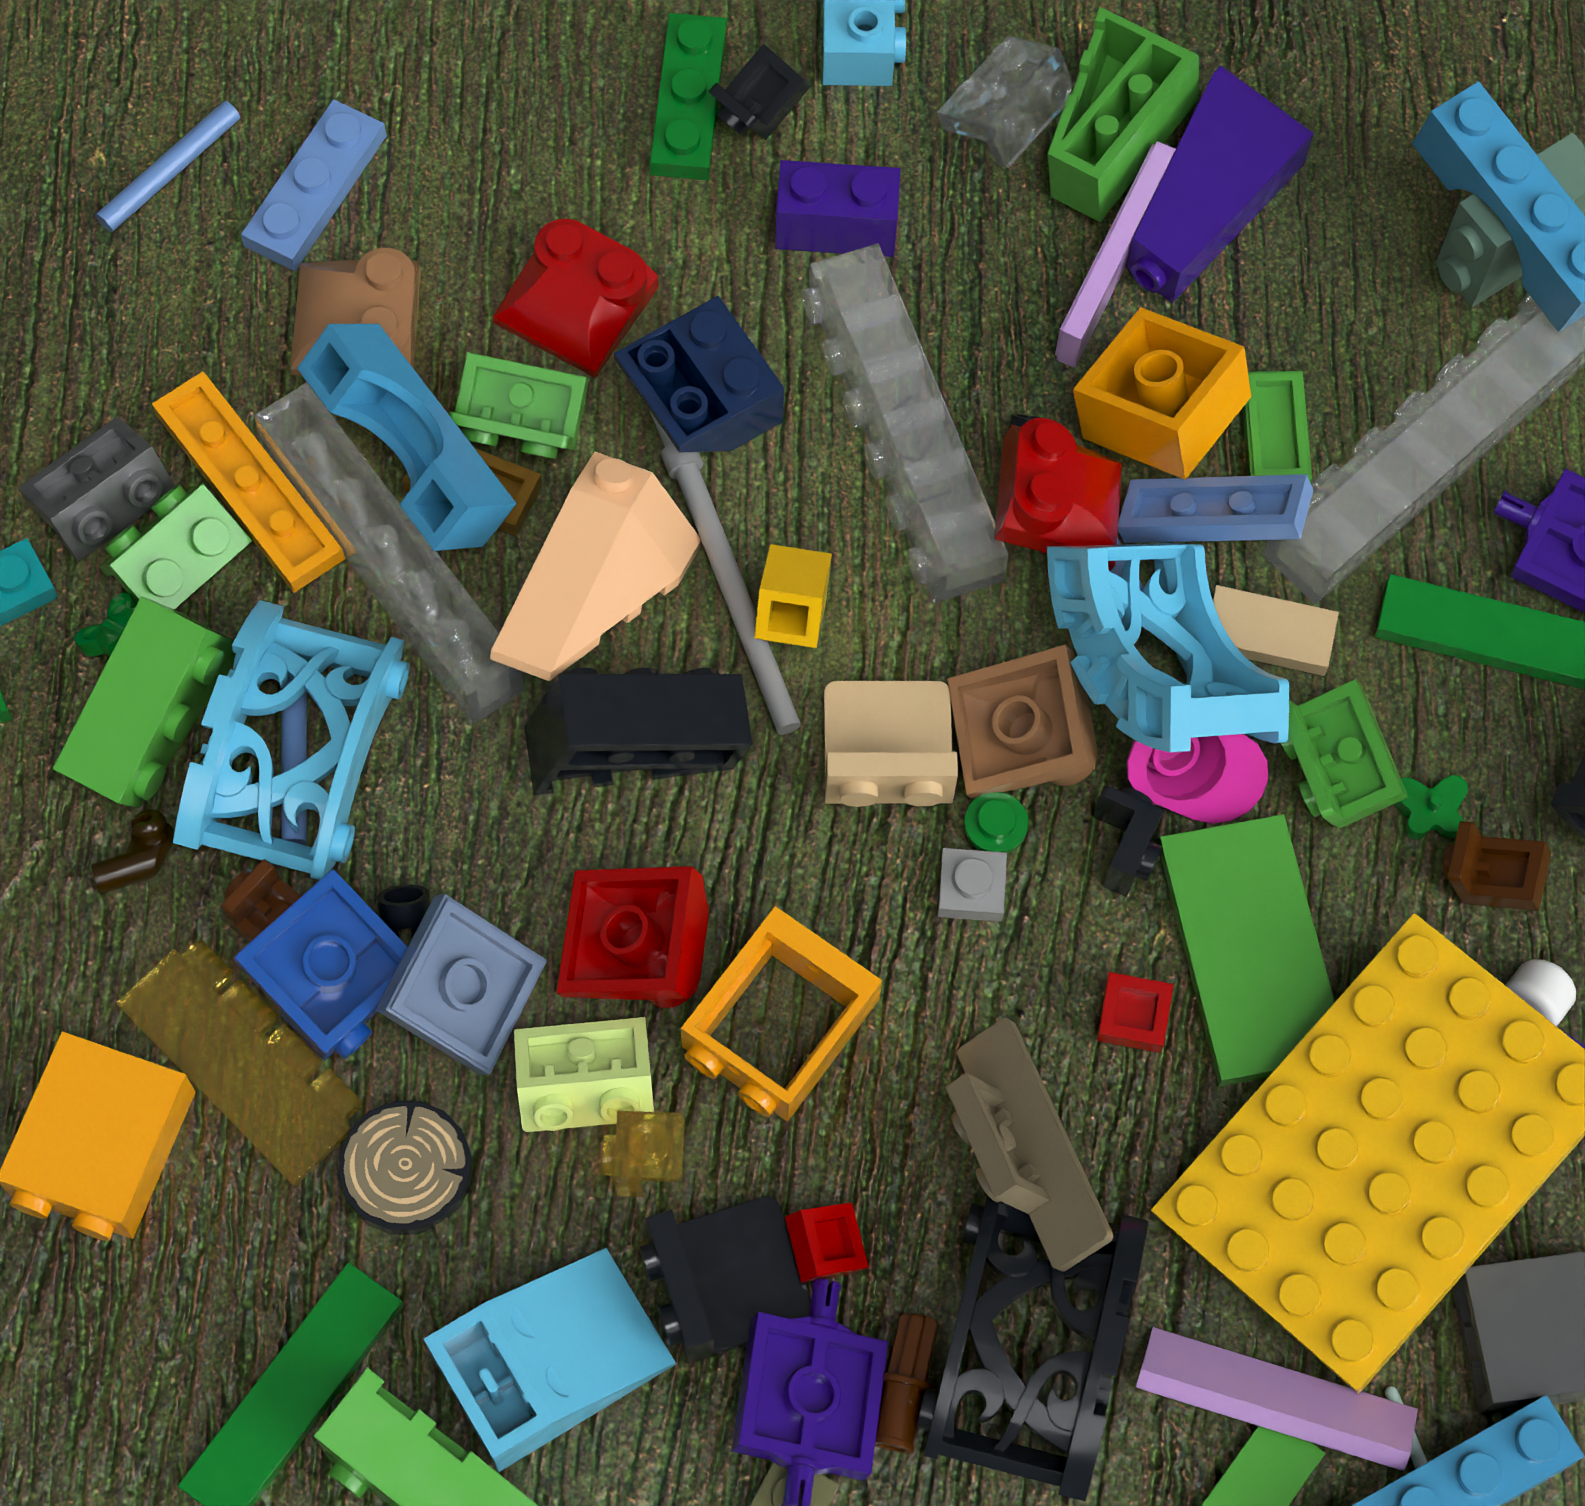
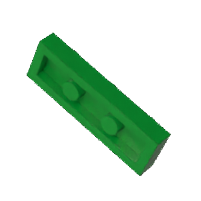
(685, 107)

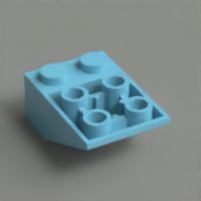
(548, 1356)

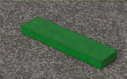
(1483, 630)
(293, 1392)

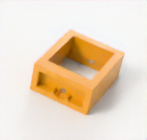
(813, 960)

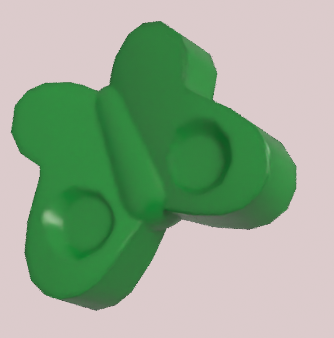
(103, 637)
(1433, 807)

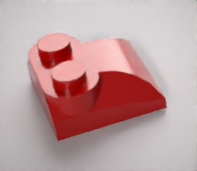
(577, 295)
(1055, 490)
(635, 935)

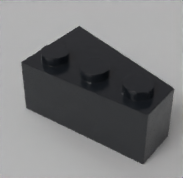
(636, 723)

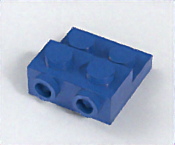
(325, 965)

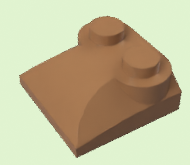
(370, 290)
(1023, 724)

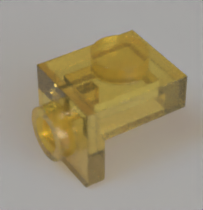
(644, 1149)

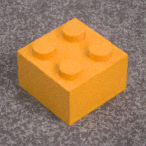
(1162, 392)

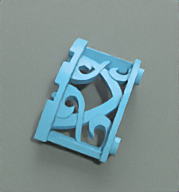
(275, 650)
(1222, 686)

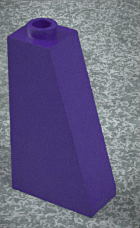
(1218, 180)

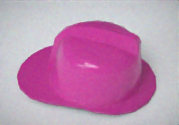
(1208, 783)

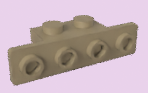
(1024, 1146)

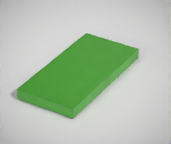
(1247, 942)

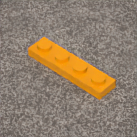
(248, 482)

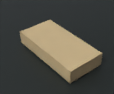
(1277, 629)

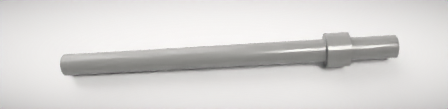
(686, 469)

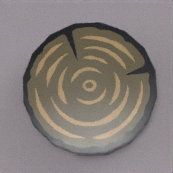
(405, 1167)

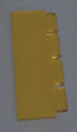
(247, 1078)

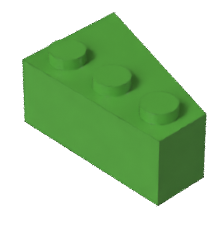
(1125, 99)
(145, 703)
(403, 1457)

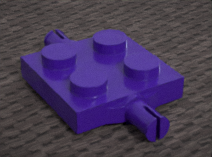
(1553, 540)
(810, 1395)

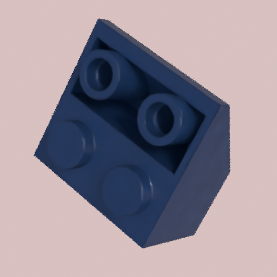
(704, 380)

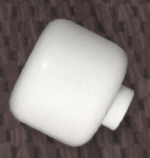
(1544, 988)

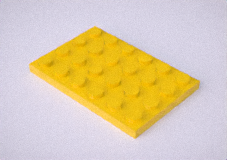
(1384, 1152)

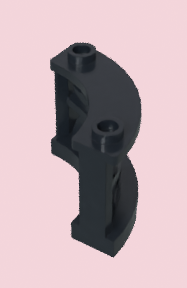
(1066, 1425)

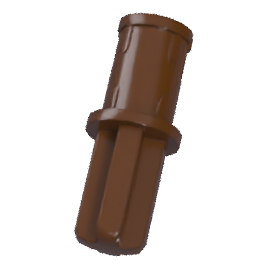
(906, 1382)

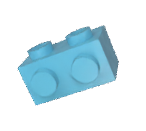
(862, 41)

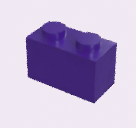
(836, 207)

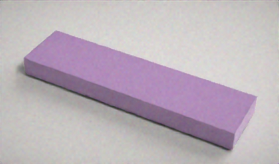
(1111, 259)
(1278, 1399)

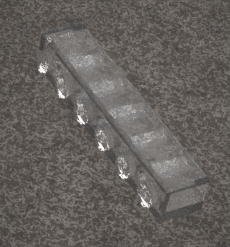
(906, 424)
(388, 552)

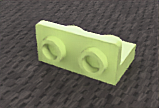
(582, 1073)

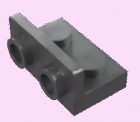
(98, 487)

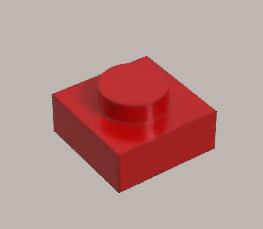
(1135, 1012)
(826, 1242)

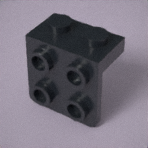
(722, 1274)

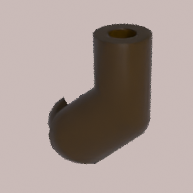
(143, 856)

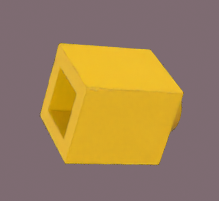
(792, 596)

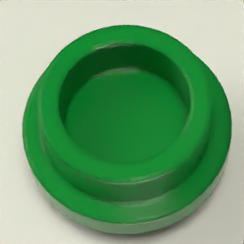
(996, 822)

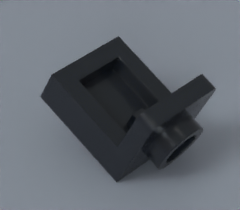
(760, 94)
(1139, 819)

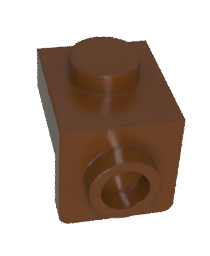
(1496, 869)
(256, 900)

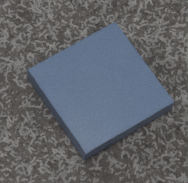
(461, 984)

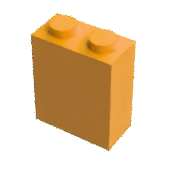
(95, 1137)

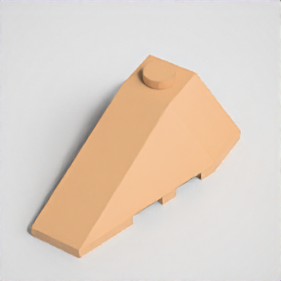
(601, 561)

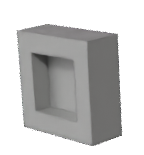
(972, 884)

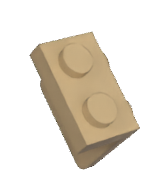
(888, 743)

